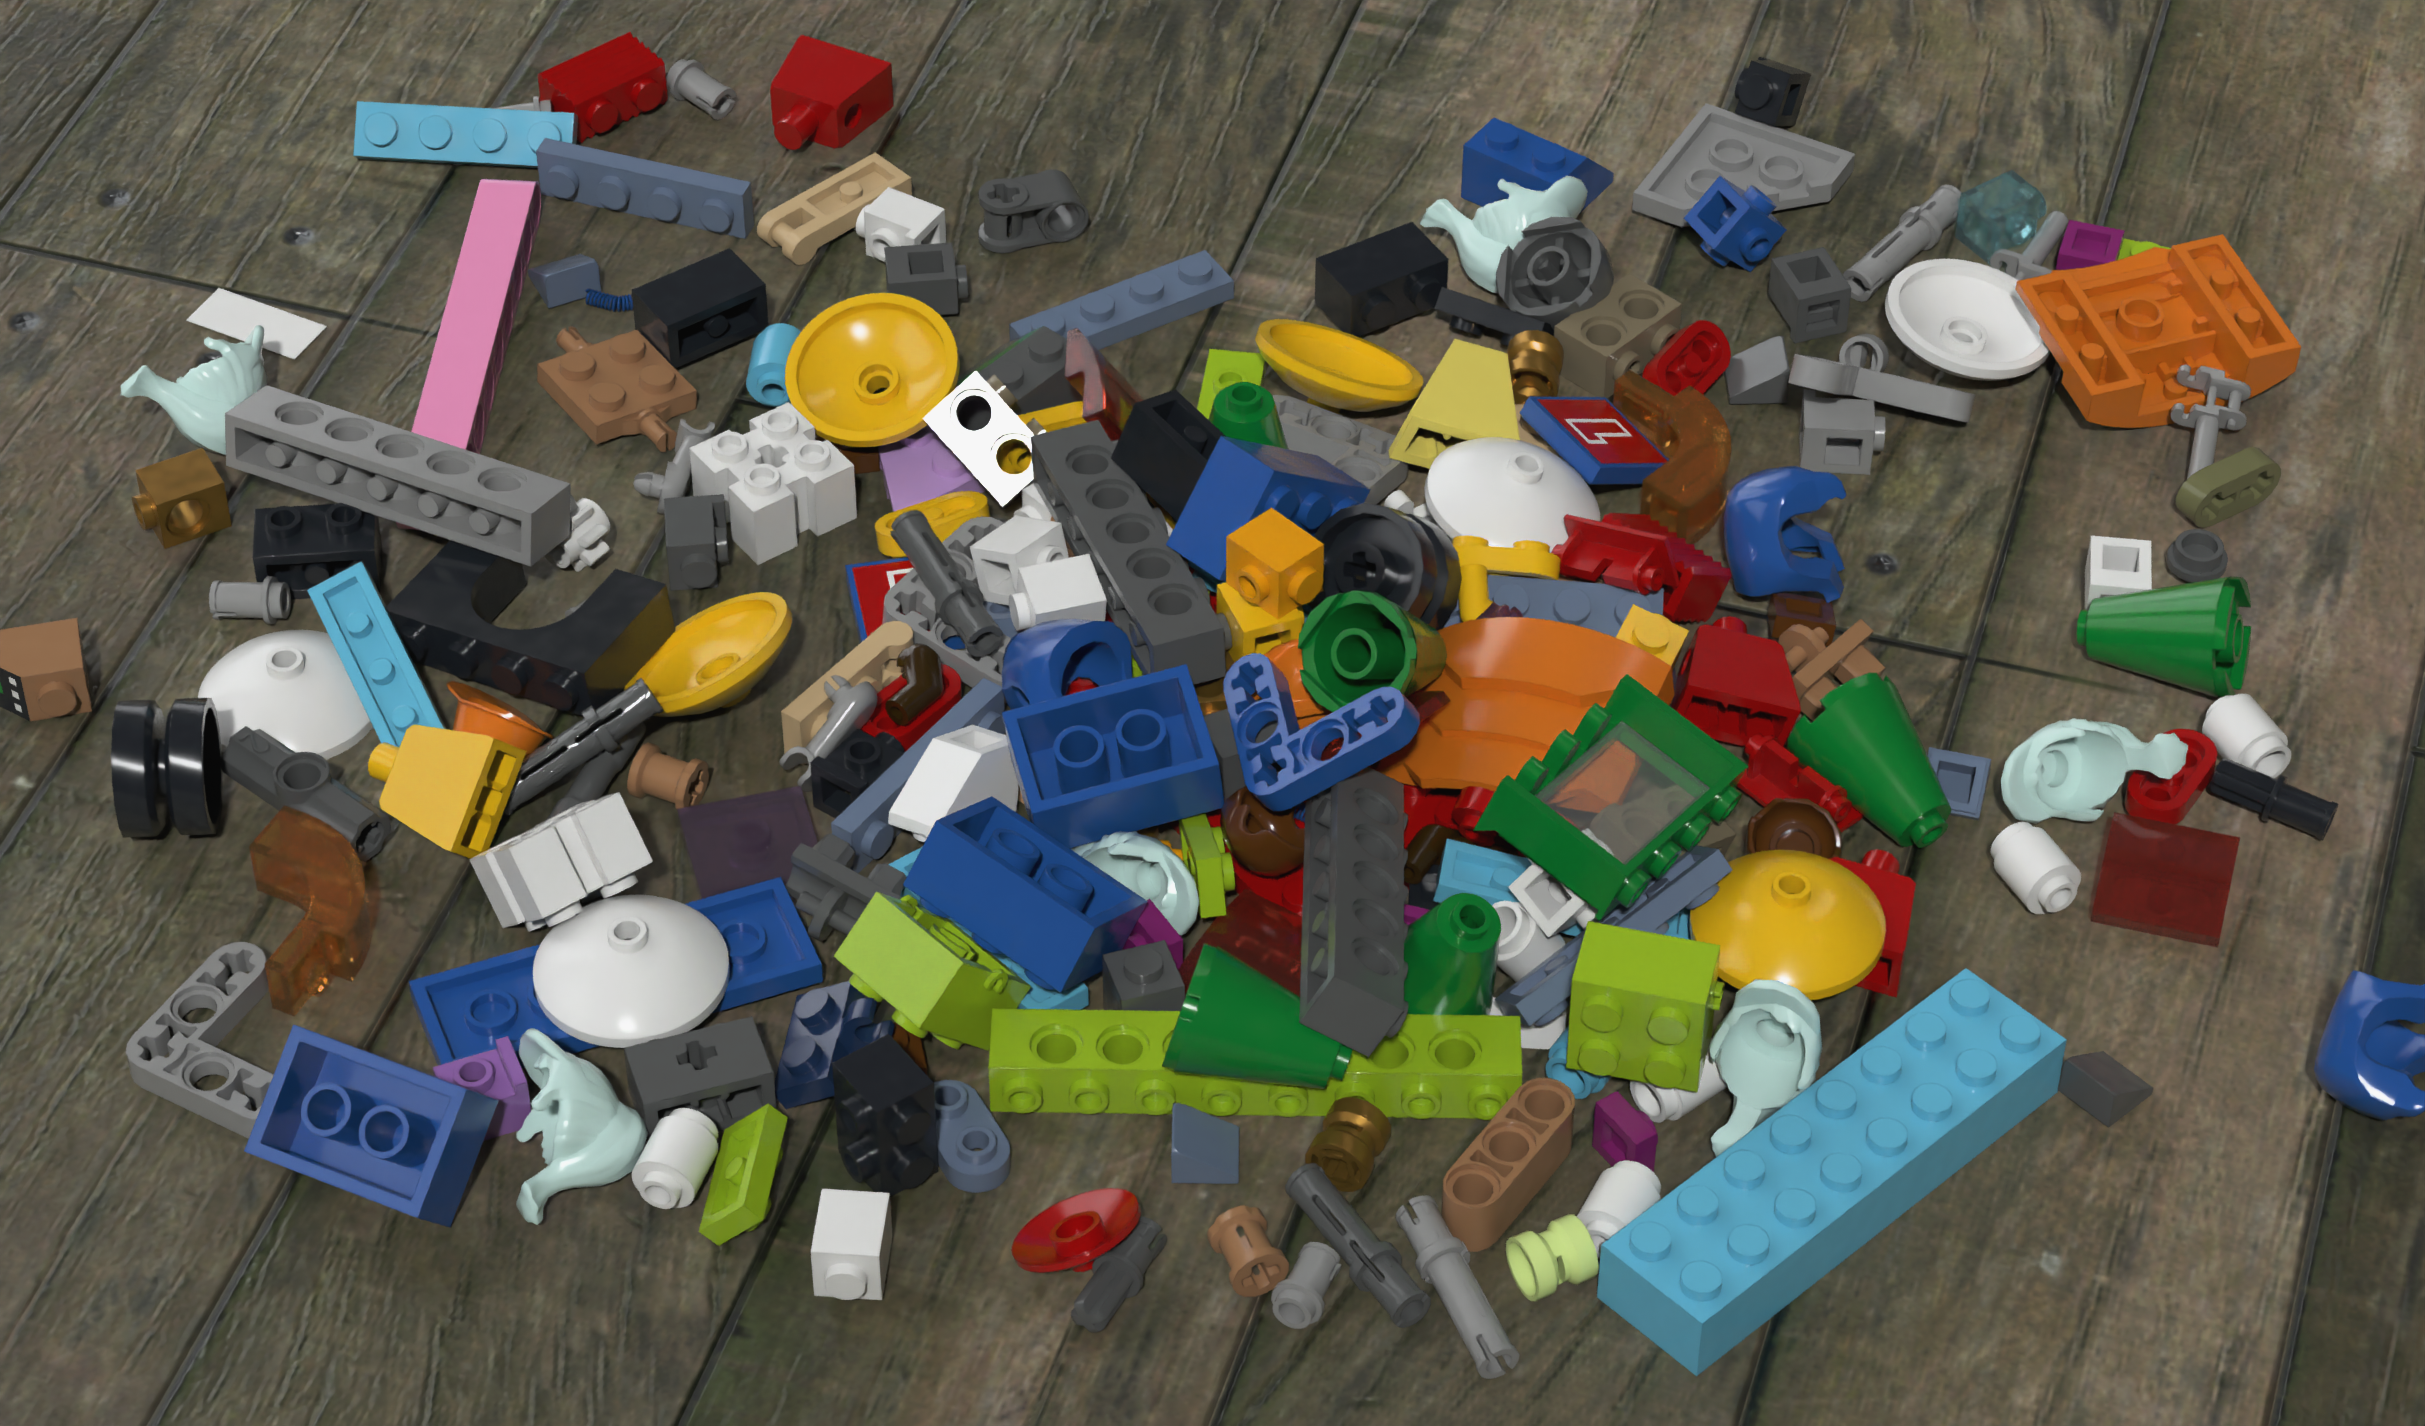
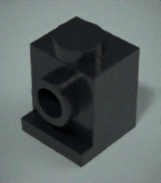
(1771, 92)
(851, 768)

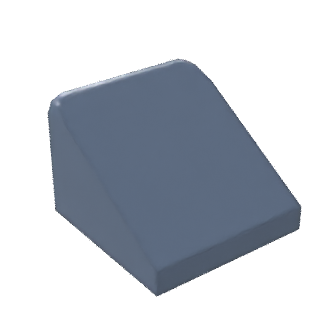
(566, 279)
(1962, 780)
(1203, 1148)

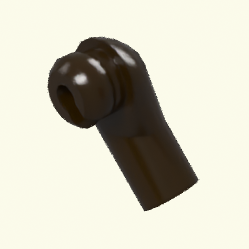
(923, 683)
(1427, 849)

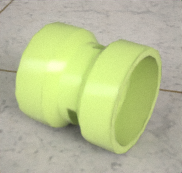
(1552, 1257)

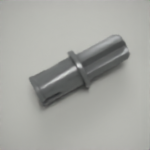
(1117, 1276)

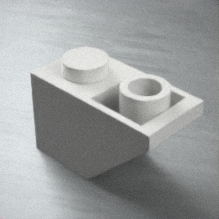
(953, 775)

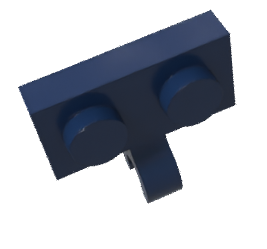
(822, 1030)

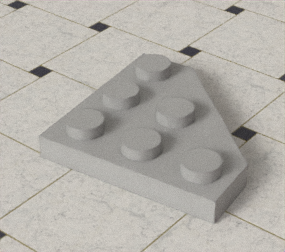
(1746, 153)

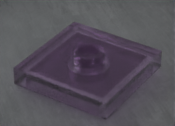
(745, 839)

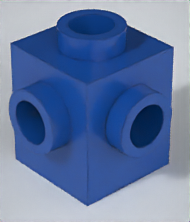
(1735, 224)

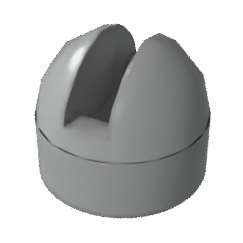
(1856, 350)

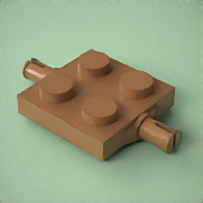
(617, 387)

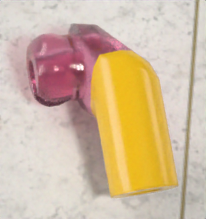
(1474, 596)

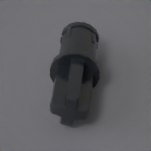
(2273, 798)

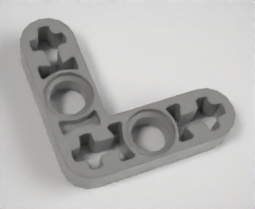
(1881, 387)
(1344, 443)
(912, 595)
(194, 1044)

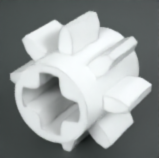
(585, 543)

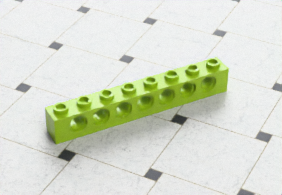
(1116, 1058)

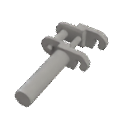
(2029, 262)
(2210, 417)

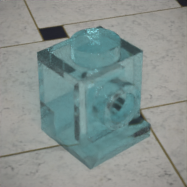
(1999, 214)

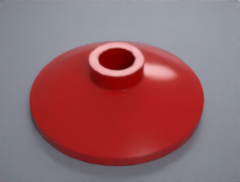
(1076, 1231)

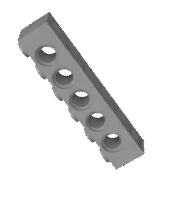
(398, 475)

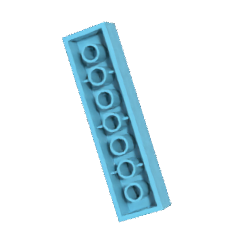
(1829, 1171)

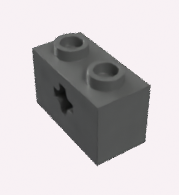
(706, 1070)

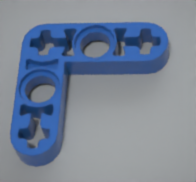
(1301, 749)

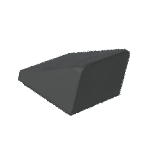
(1759, 374)
(2102, 1086)

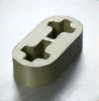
(2228, 487)

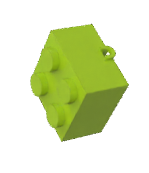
(928, 972)
(1643, 1006)

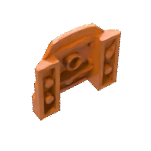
(2139, 318)
(1512, 695)

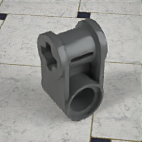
(1031, 208)

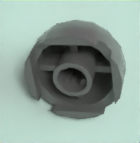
(1555, 270)

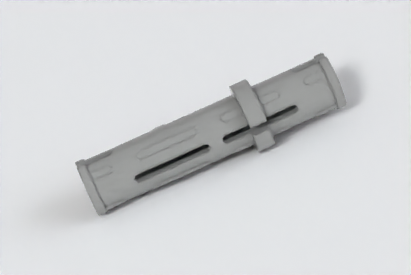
(1917, 231)
(1444, 1263)

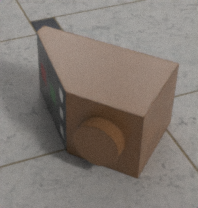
(44, 670)

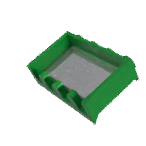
(1617, 798)

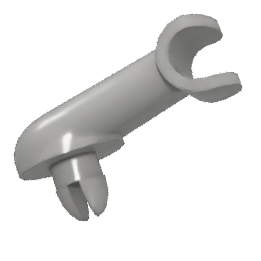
(678, 472)
(850, 712)

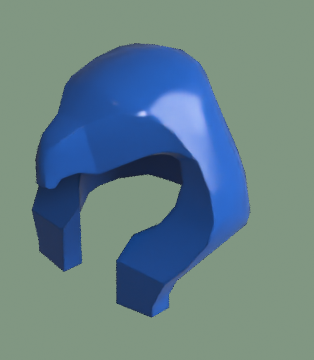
(1764, 531)
(1053, 653)
(2369, 1056)

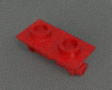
(1627, 555)
(1776, 774)

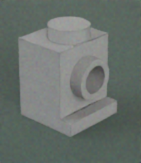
(1839, 434)

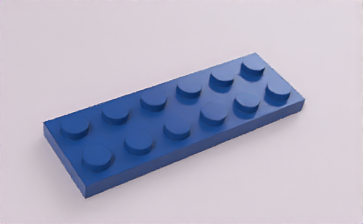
(496, 997)

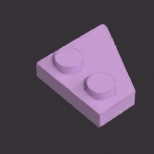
(922, 470)

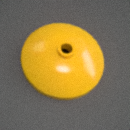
(868, 347)
(1336, 367)
(717, 654)
(1793, 923)

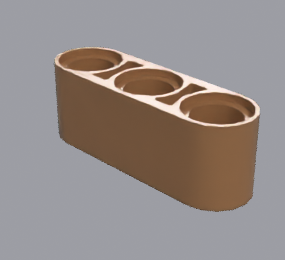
(1508, 1162)

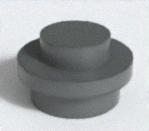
(2197, 556)

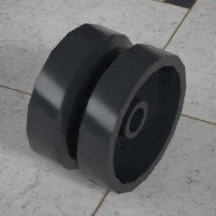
(1393, 556)
(166, 767)

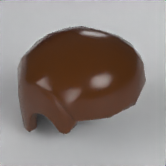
(1794, 826)
(1261, 837)

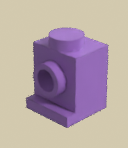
(496, 1076)

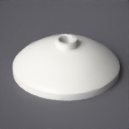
(1965, 320)
(1506, 492)
(289, 689)
(631, 971)

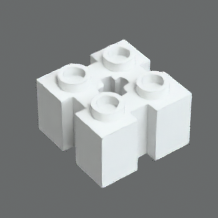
(775, 482)
(562, 860)

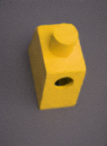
(447, 785)

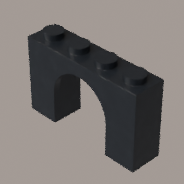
(566, 664)

